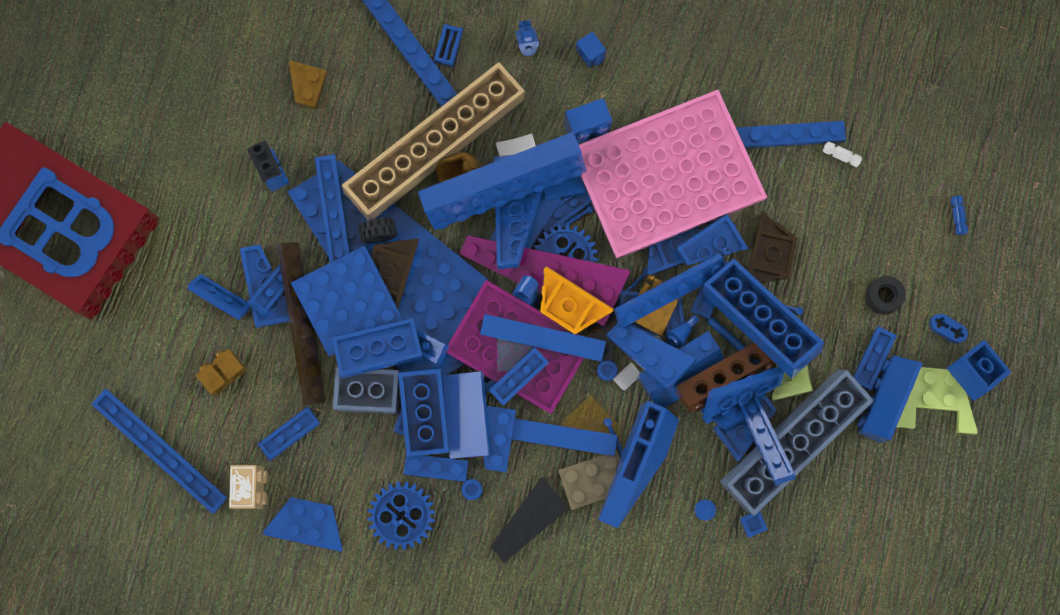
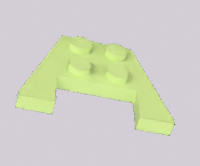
(938, 391)

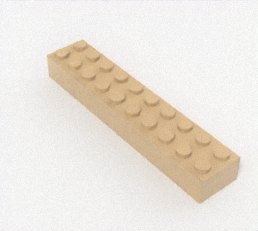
(432, 140)

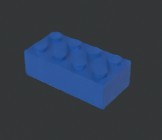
(423, 411)

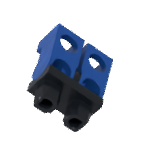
(268, 166)

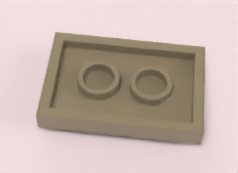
(589, 480)

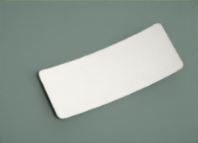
(515, 145)
(627, 376)

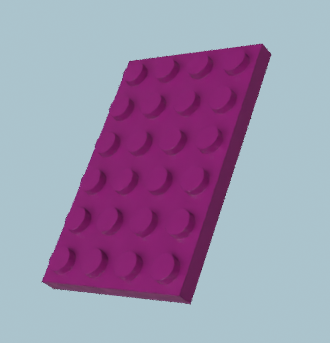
(481, 351)

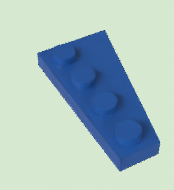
(256, 273)
(740, 392)

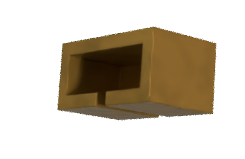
(221, 372)

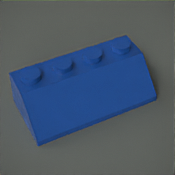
(706, 354)
(889, 398)

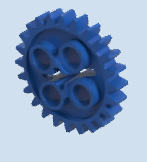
(550, 243)
(390, 530)

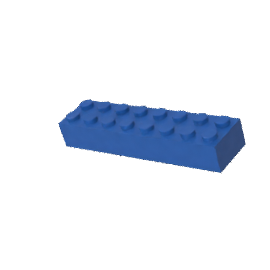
(503, 181)

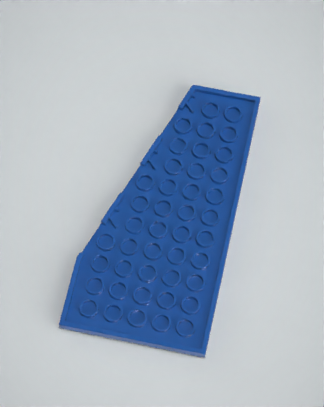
(439, 281)

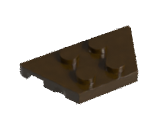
(772, 251)
(394, 264)

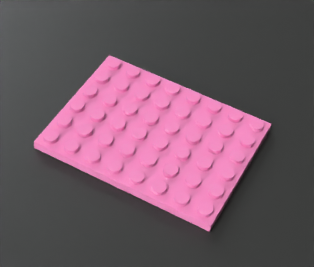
(668, 174)

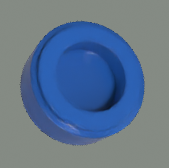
(607, 370)
(472, 489)

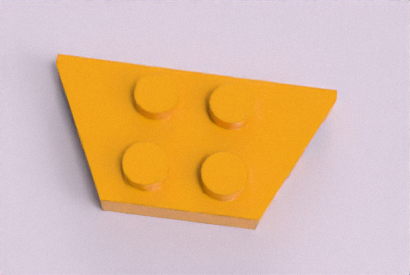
(569, 303)

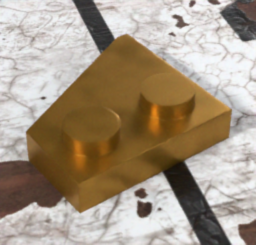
(307, 83)

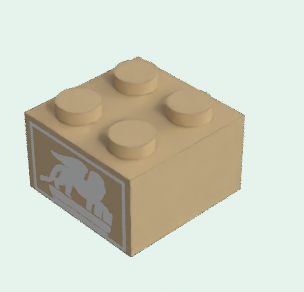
(247, 487)

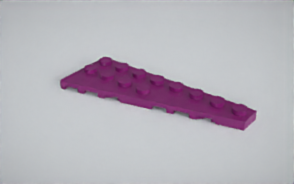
(597, 279)

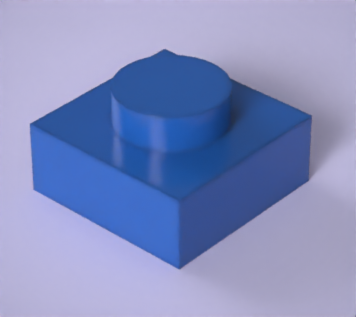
(753, 524)

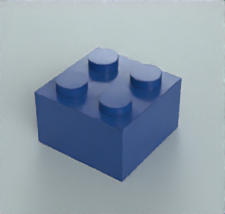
(588, 121)
(979, 370)

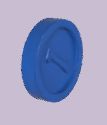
(705, 510)

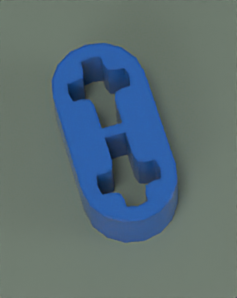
(950, 324)

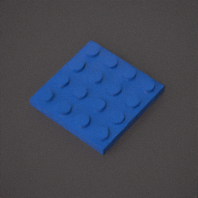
(346, 297)

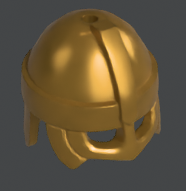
(456, 165)

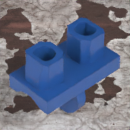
(527, 38)

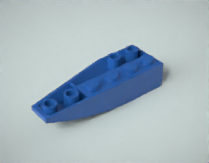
(640, 460)

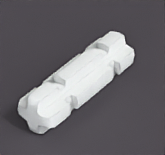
(842, 154)

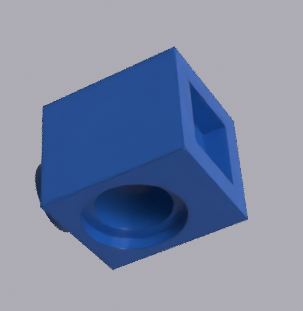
(591, 50)

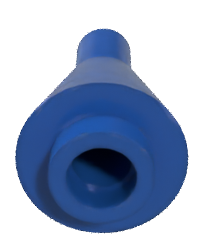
(678, 335)

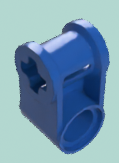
(527, 291)

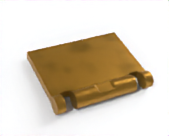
(659, 318)

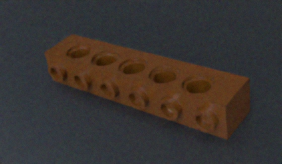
(723, 370)

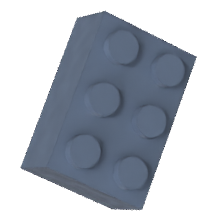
(367, 392)

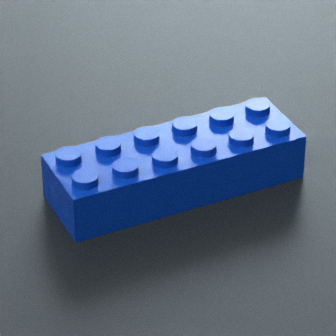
(763, 318)

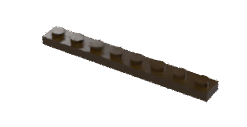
(300, 326)

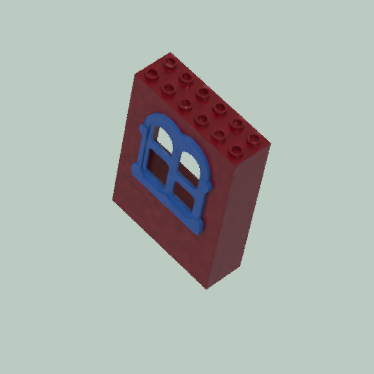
(25, 176)

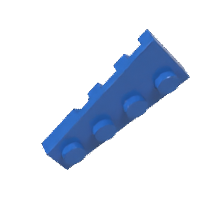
(656, 357)

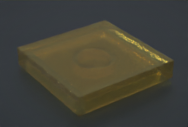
(589, 417)

